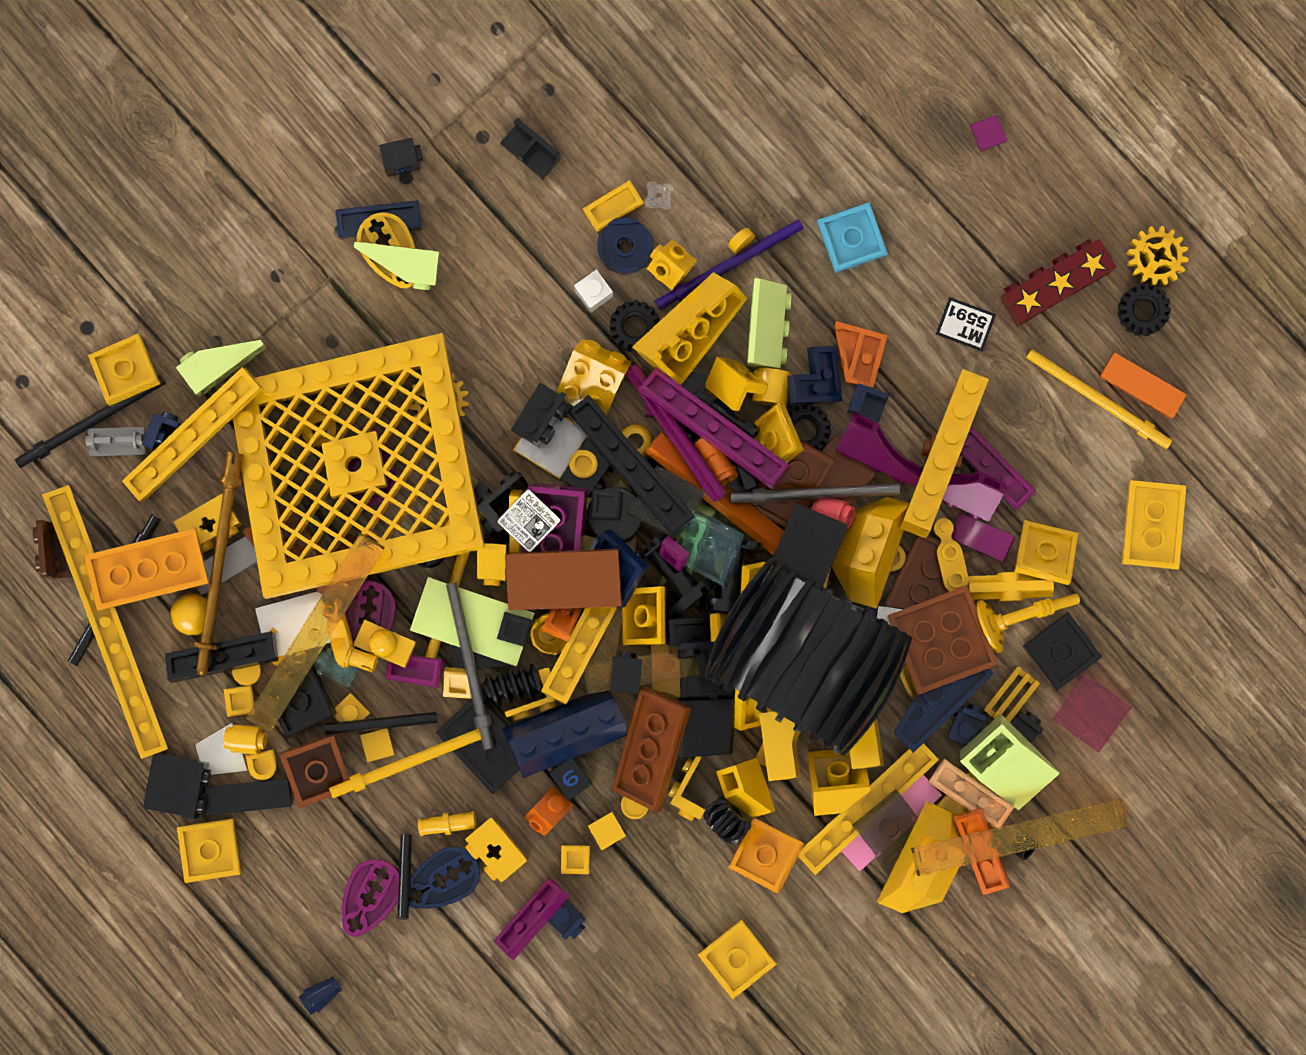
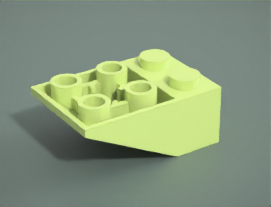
(1007, 763)

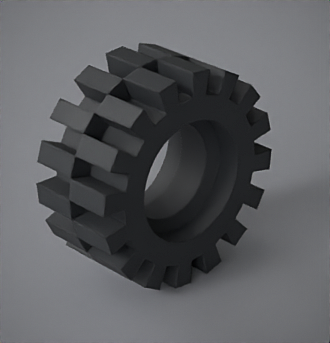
(1160, 305)
(626, 311)
(818, 418)

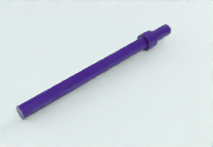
(683, 290)

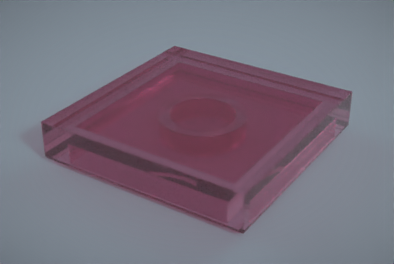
(1091, 713)

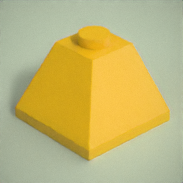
(834, 782)

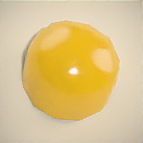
(189, 613)
(543, 641)

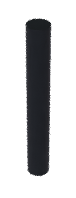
(404, 876)

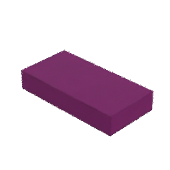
(418, 671)

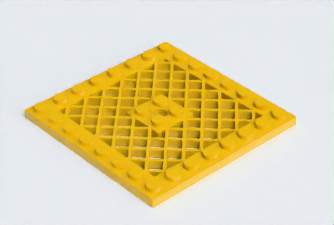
(349, 371)

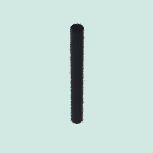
(380, 723)

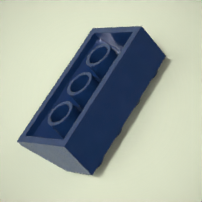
(565, 732)

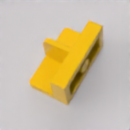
(731, 381)

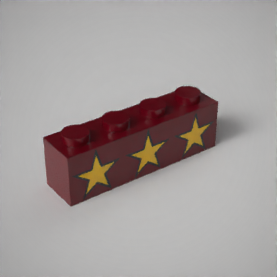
(1058, 282)

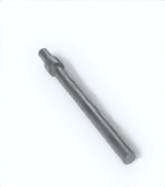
(760, 495)
(482, 719)

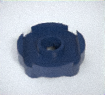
(614, 258)

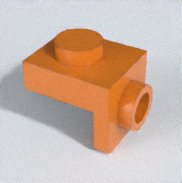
(548, 811)

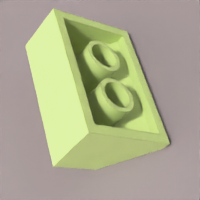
(768, 325)

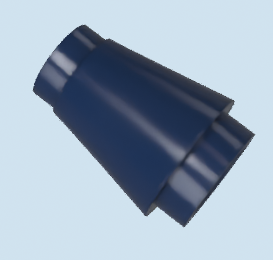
(319, 995)

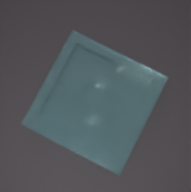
(711, 547)

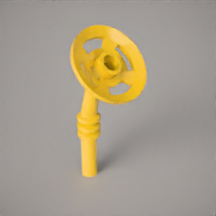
(994, 625)

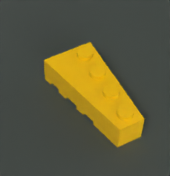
(691, 328)

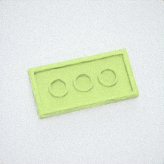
(482, 618)

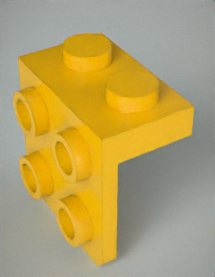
(593, 373)

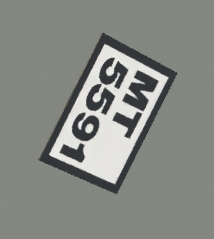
(965, 324)

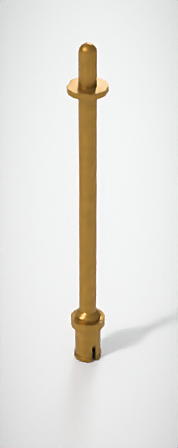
(230, 482)

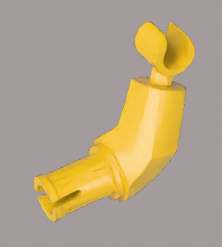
(345, 652)

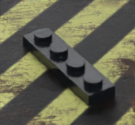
(230, 656)

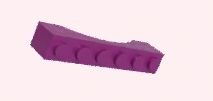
(866, 442)

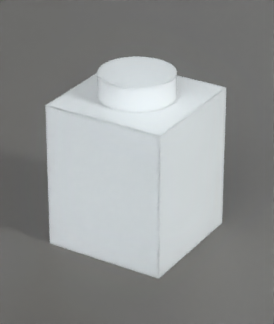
(593, 291)

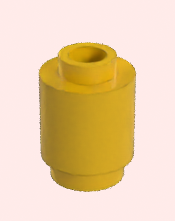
(245, 739)

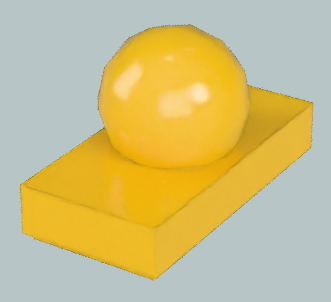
(384, 643)

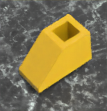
(746, 787)

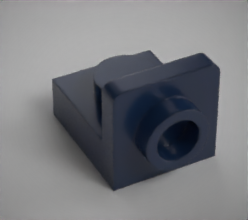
(156, 430)
(967, 724)
(568, 920)

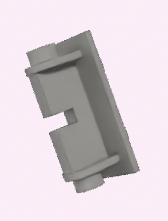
(115, 441)

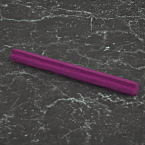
(679, 439)

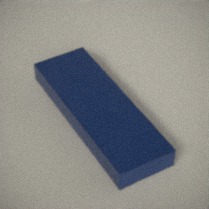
(351, 218)

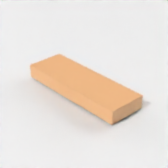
(970, 793)

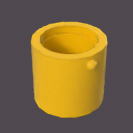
(777, 387)

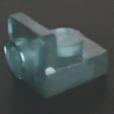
(329, 668)

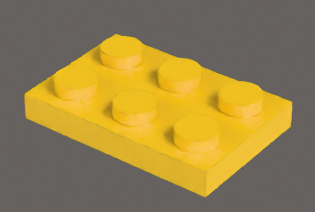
(1153, 525)

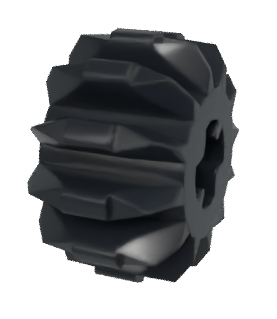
(727, 820)

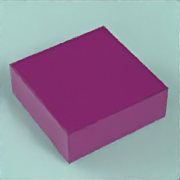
(988, 133)
(673, 553)

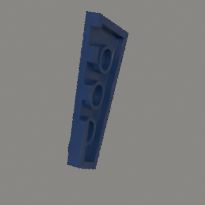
(935, 707)

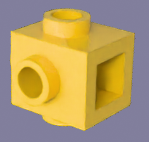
(671, 264)

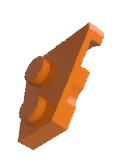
(859, 353)

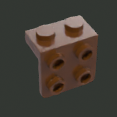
(51, 559)

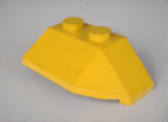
(870, 550)
(905, 889)

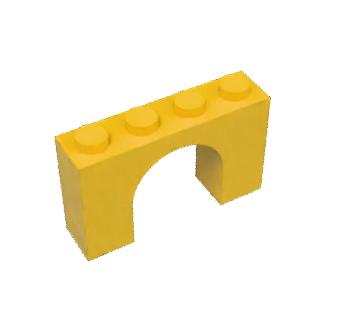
(782, 753)

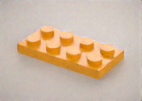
(146, 569)

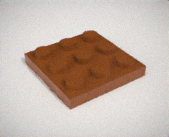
(945, 640)

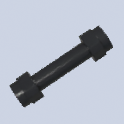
(748, 427)

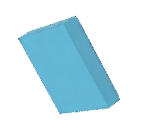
(852, 237)

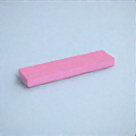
(916, 796)

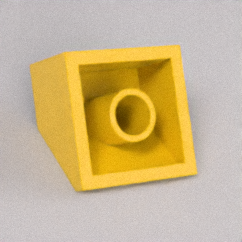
(645, 617)

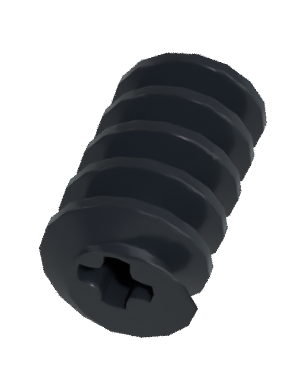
(512, 685)

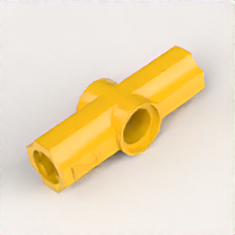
(1009, 587)

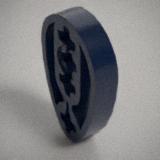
(455, 890)

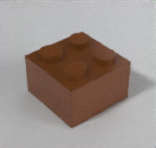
(314, 769)

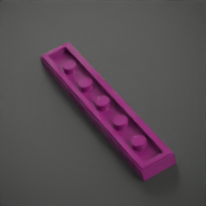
(714, 428)

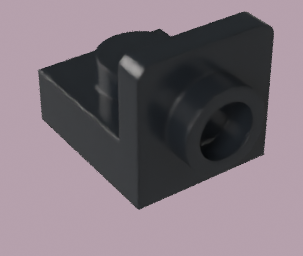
(1027, 725)

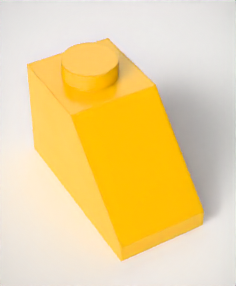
(491, 564)

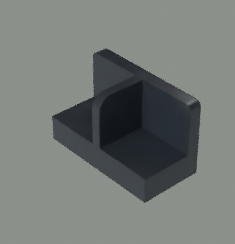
(531, 149)

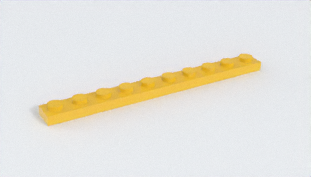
(105, 626)

